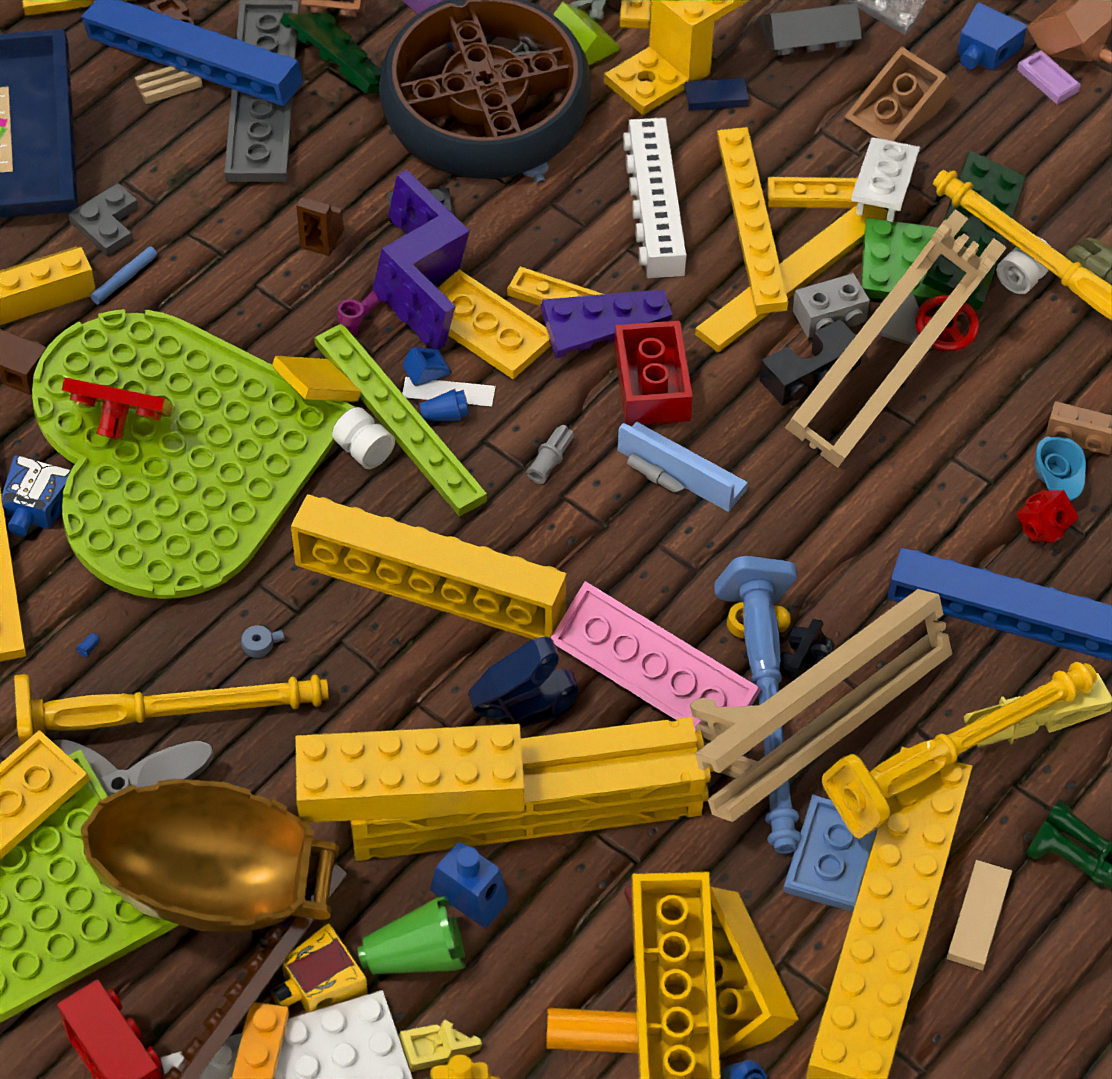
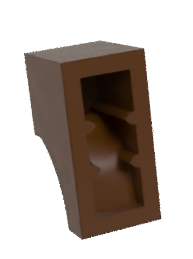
(318, 225)

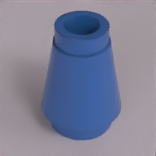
(445, 407)

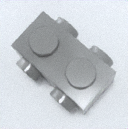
(830, 301)

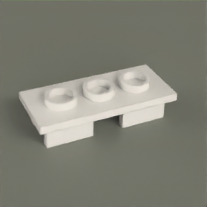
(885, 175)

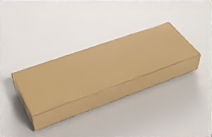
(979, 915)

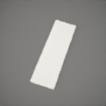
(475, 393)

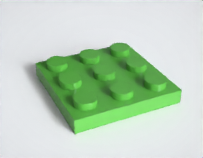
(889, 253)

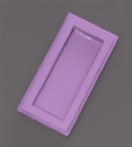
(1049, 77)

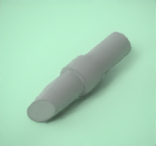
(654, 473)

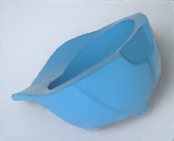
(1061, 465)

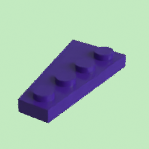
(590, 319)

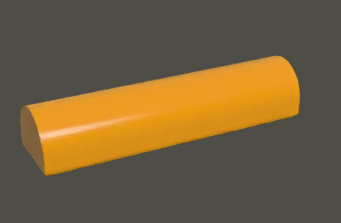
(592, 1030)

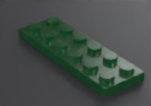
(999, 187)

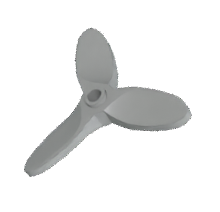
(175, 762)

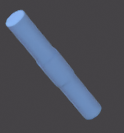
(124, 275)

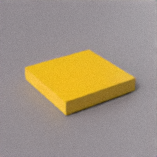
(316, 379)

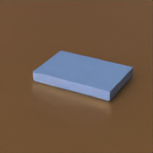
(828, 858)

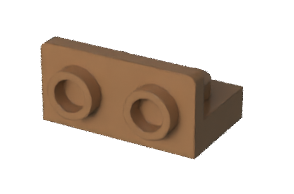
(1085, 427)

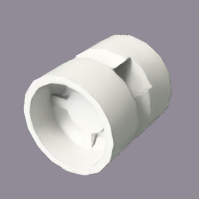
(1020, 271)
(366, 441)

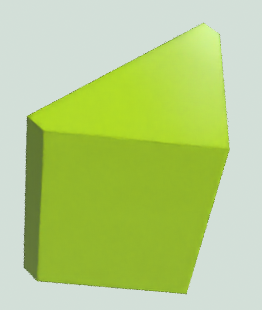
(590, 35)

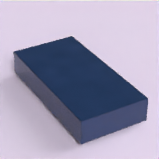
(716, 94)

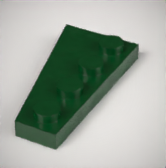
(335, 47)

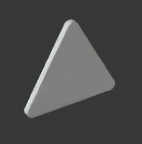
(902, 324)

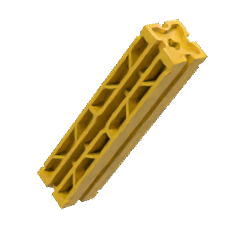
(569, 787)

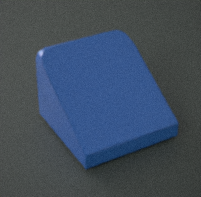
(425, 365)

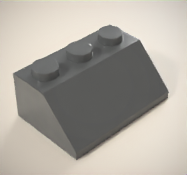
(811, 28)

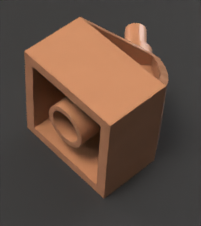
(1074, 30)

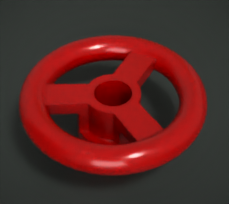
(950, 338)

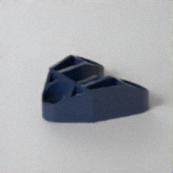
(524, 686)

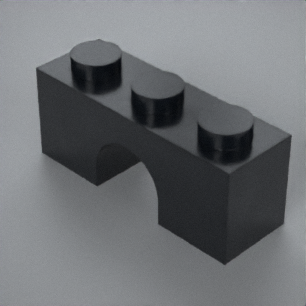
(792, 376)

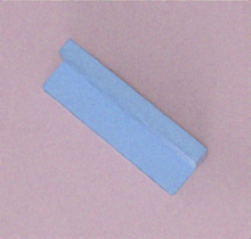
(687, 467)

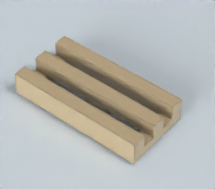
(166, 79)

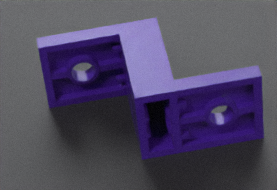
(420, 260)

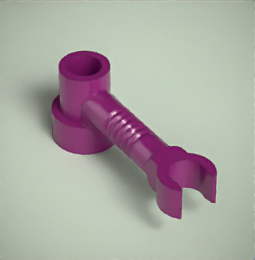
(352, 312)

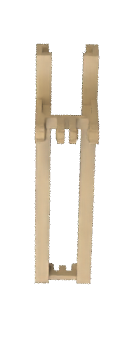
(940, 243)
(736, 730)

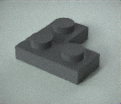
(100, 219)

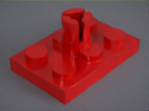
(115, 405)

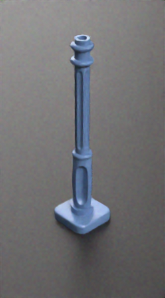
(759, 585)

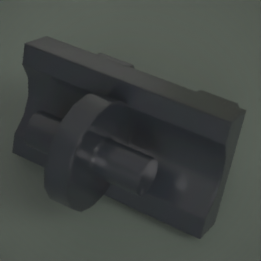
(810, 647)

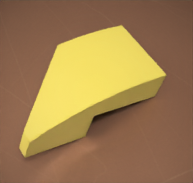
(435, 1045)

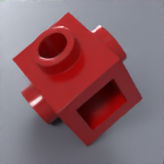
(1047, 515)

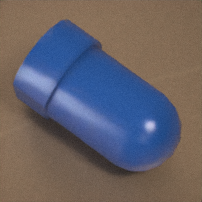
(88, 645)

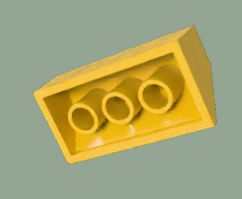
(44, 284)
(747, 988)

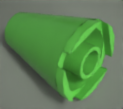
(415, 942)

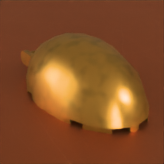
(207, 855)

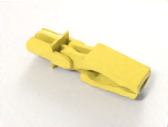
(1053, 717)

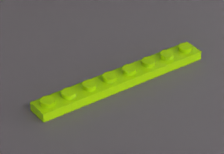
(402, 421)

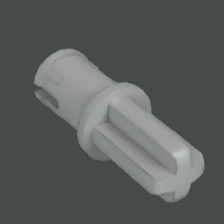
(550, 454)

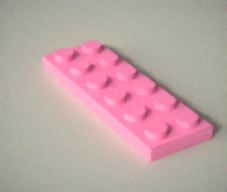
(646, 657)

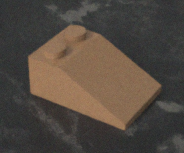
(901, 98)

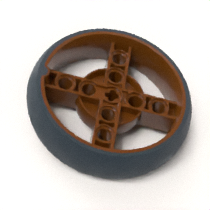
(485, 86)

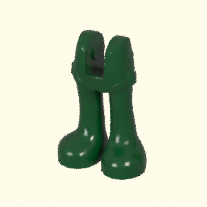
(1052, 841)

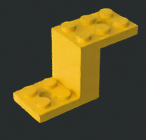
(676, 52)

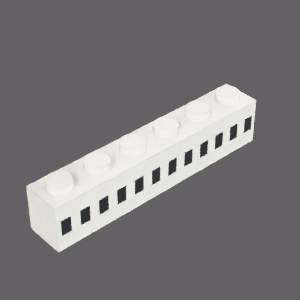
(656, 198)

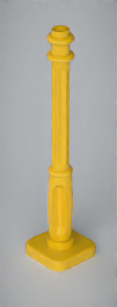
(1077, 278)
(122, 709)
(862, 794)

